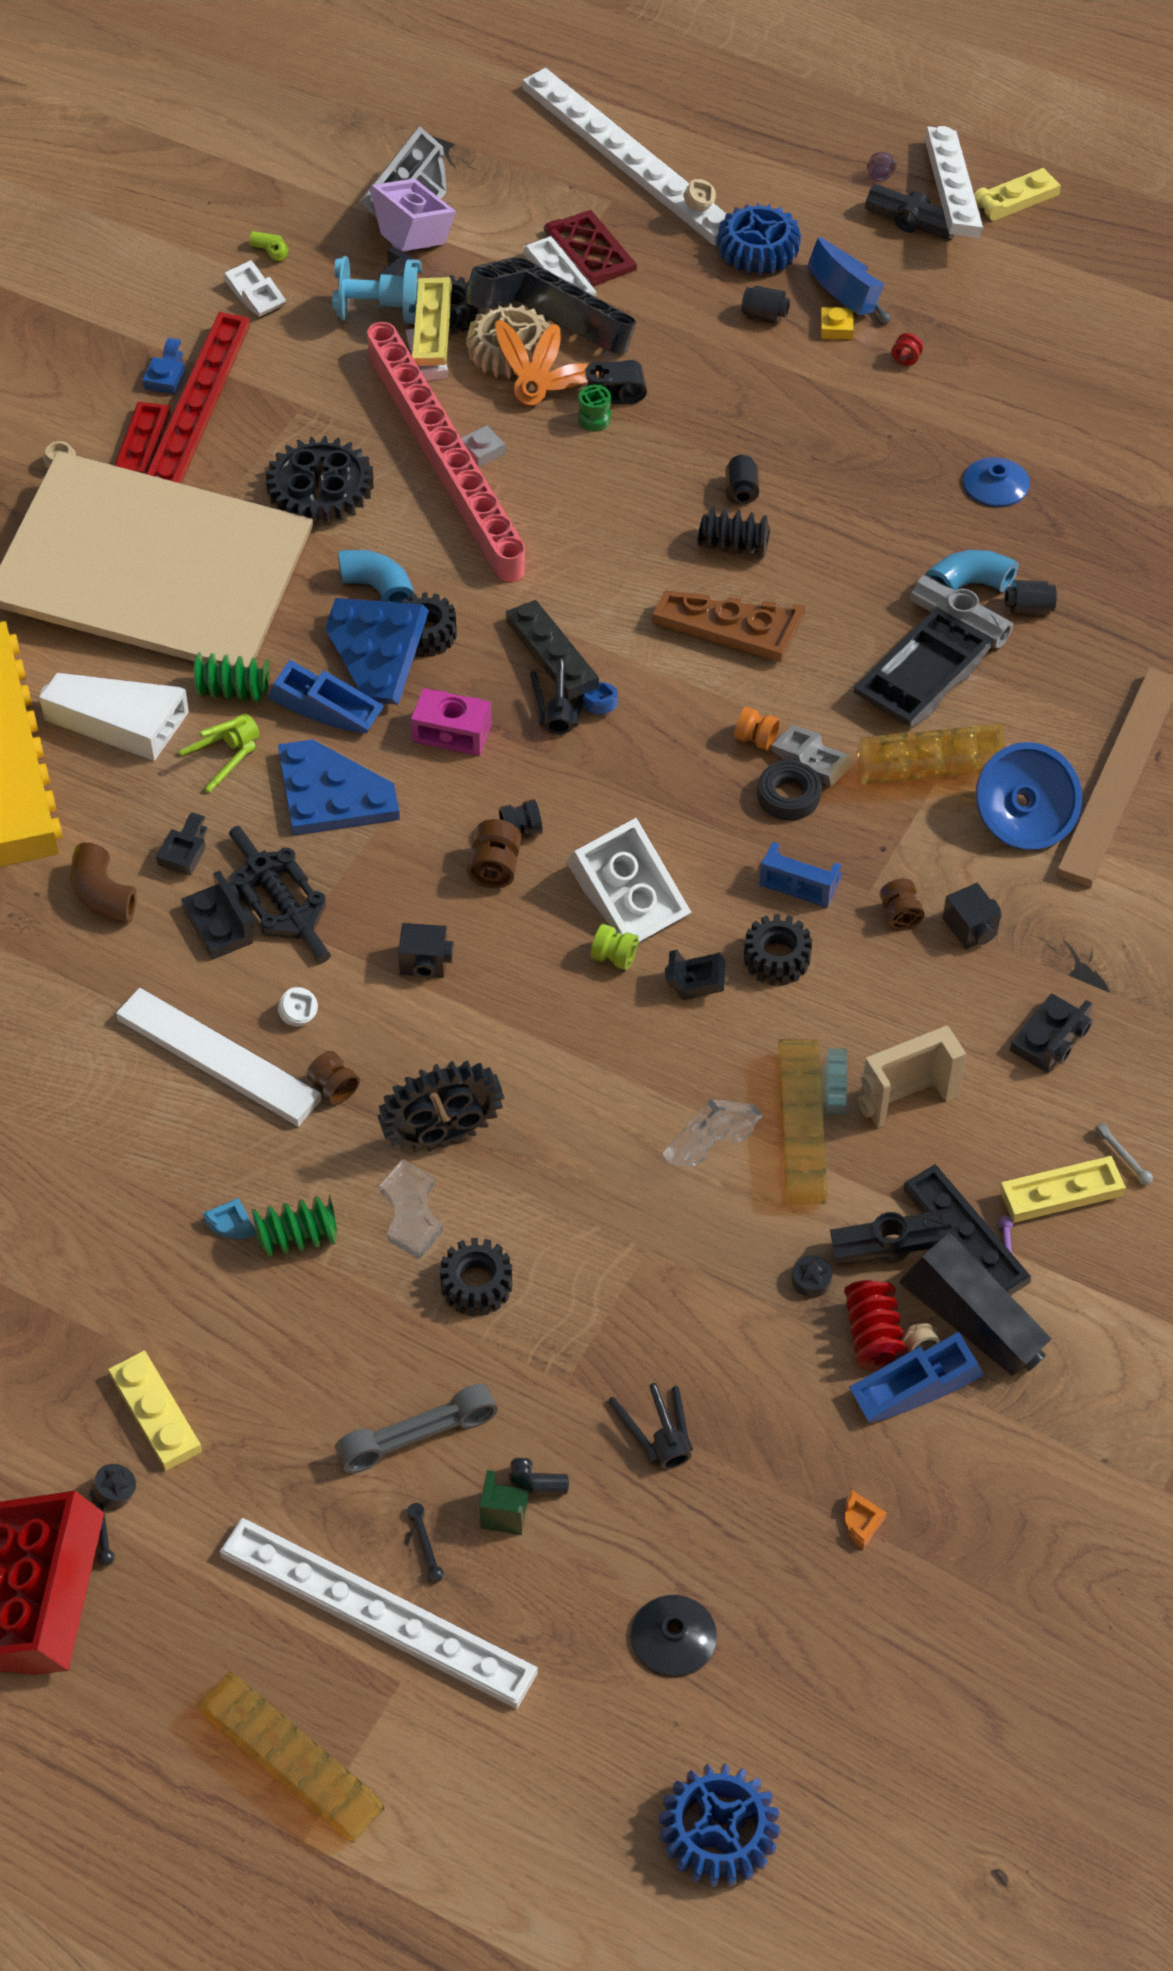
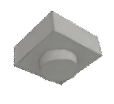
(484, 445)

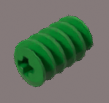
(231, 678)
(295, 1226)

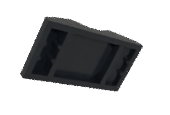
(924, 667)

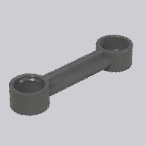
(365, 1448)

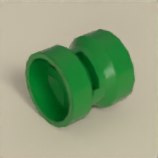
(594, 408)

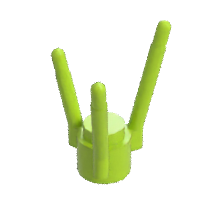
(236, 733)

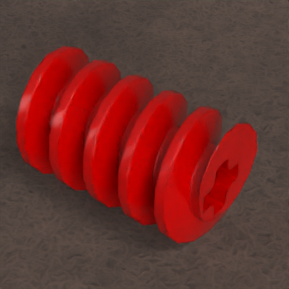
(874, 1323)

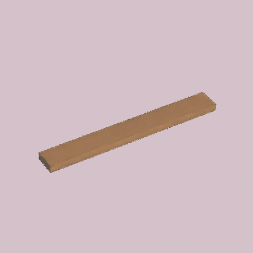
(1118, 779)

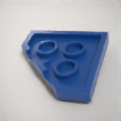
(377, 643)
(331, 790)

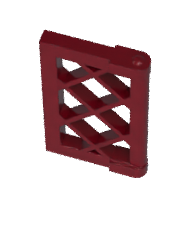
(598, 231)

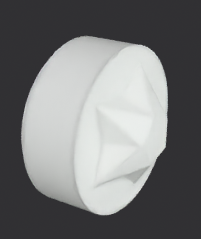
(297, 1007)

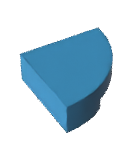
(229, 1220)

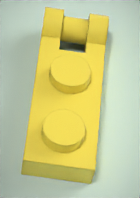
(1017, 194)

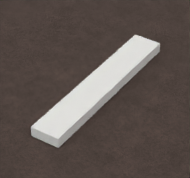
(219, 1057)

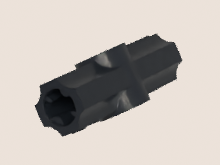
(908, 210)
(869, 1242)

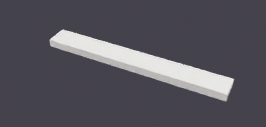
(379, 1613)

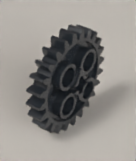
(344, 482)
(414, 1116)

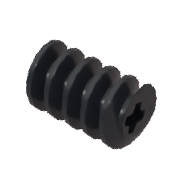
(734, 531)

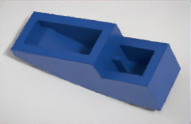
(844, 277)
(324, 699)
(917, 1379)

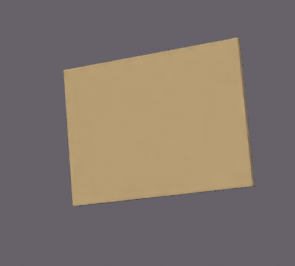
(150, 561)

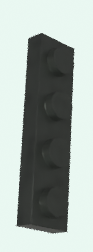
(548, 645)

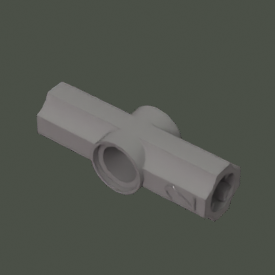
(963, 606)

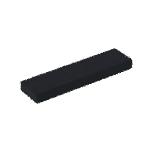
(935, 1192)

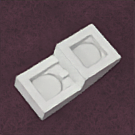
(253, 289)

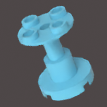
(390, 291)

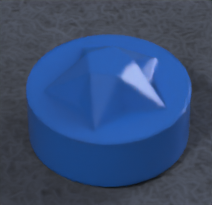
(602, 699)

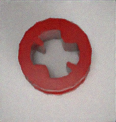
(911, 342)

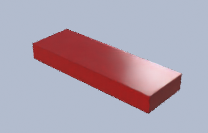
(143, 436)

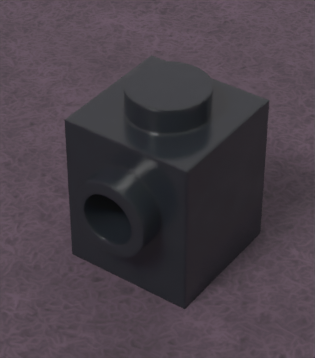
(972, 915)
(424, 950)

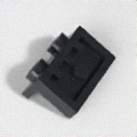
(219, 917)
(1051, 1032)

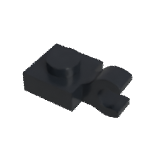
(184, 848)

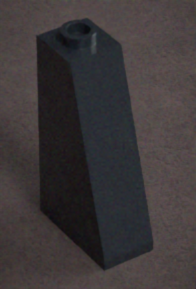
(976, 1305)

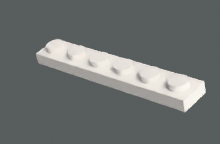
(953, 182)

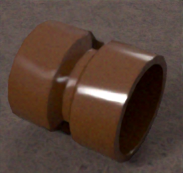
(494, 853)

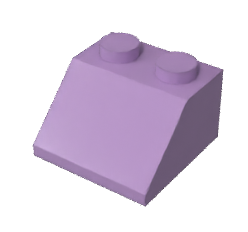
(411, 214)

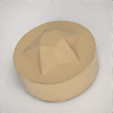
(699, 195)

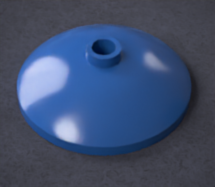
(1050, 792)

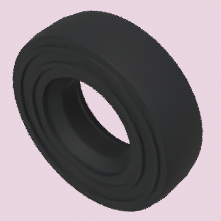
(789, 807)

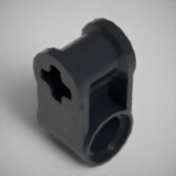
(621, 378)

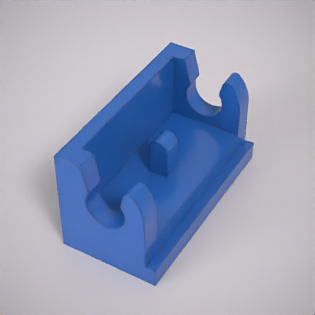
(799, 878)

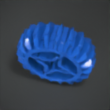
(759, 239)
(747, 1804)

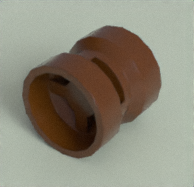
(900, 900)
(331, 1075)

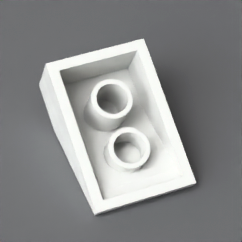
(628, 882)

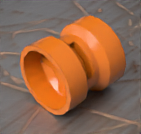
(757, 728)

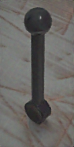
(416, 1514)
(106, 1556)

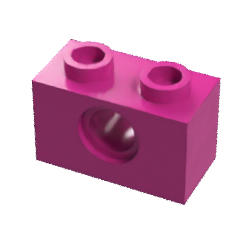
(451, 721)

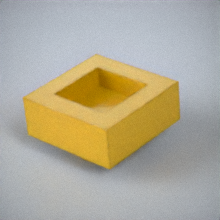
(836, 323)

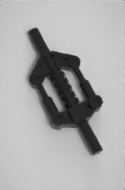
(263, 870)

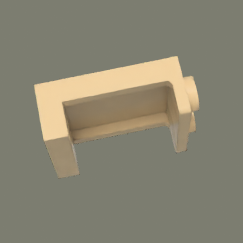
(910, 1067)

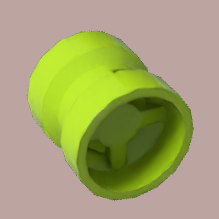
(616, 947)

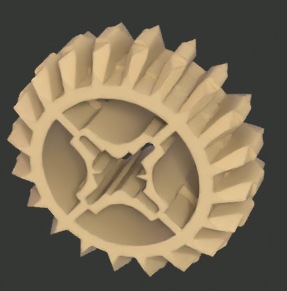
(483, 341)

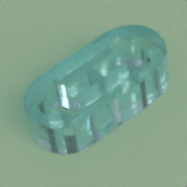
(836, 1081)

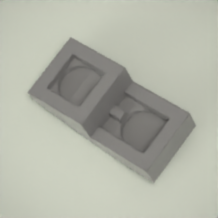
(807, 747)

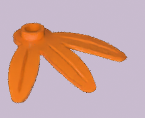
(537, 370)

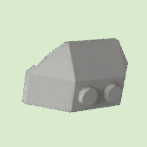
(417, 159)

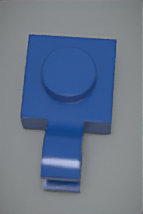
(166, 372)

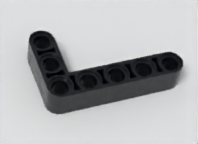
(553, 297)

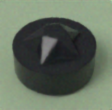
(812, 1276)
(113, 1485)

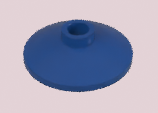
(996, 482)

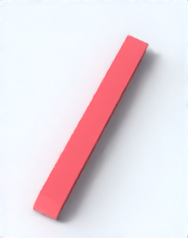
(446, 453)

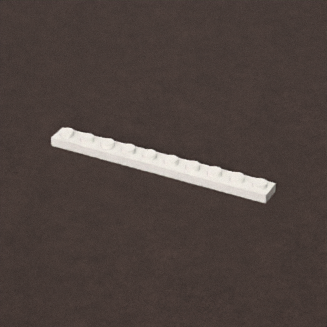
(621, 150)

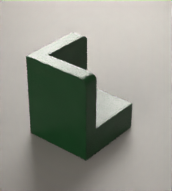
(502, 1506)

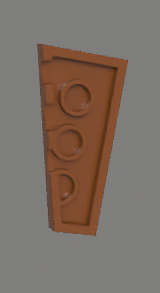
(746, 627)

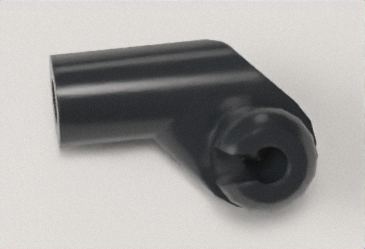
(538, 1483)

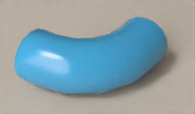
(975, 568)
(376, 571)

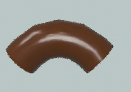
(96, 888)

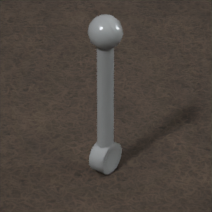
(1144, 1176)

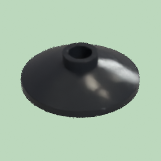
(674, 1653)

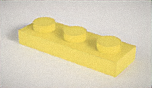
(432, 321)
(1062, 1189)
(155, 1410)

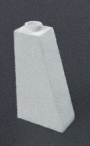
(116, 711)

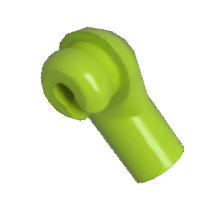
(271, 243)

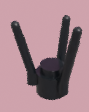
(558, 714)
(670, 1446)

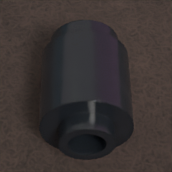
(765, 304)
(742, 480)
(1030, 597)

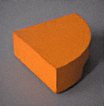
(862, 1519)

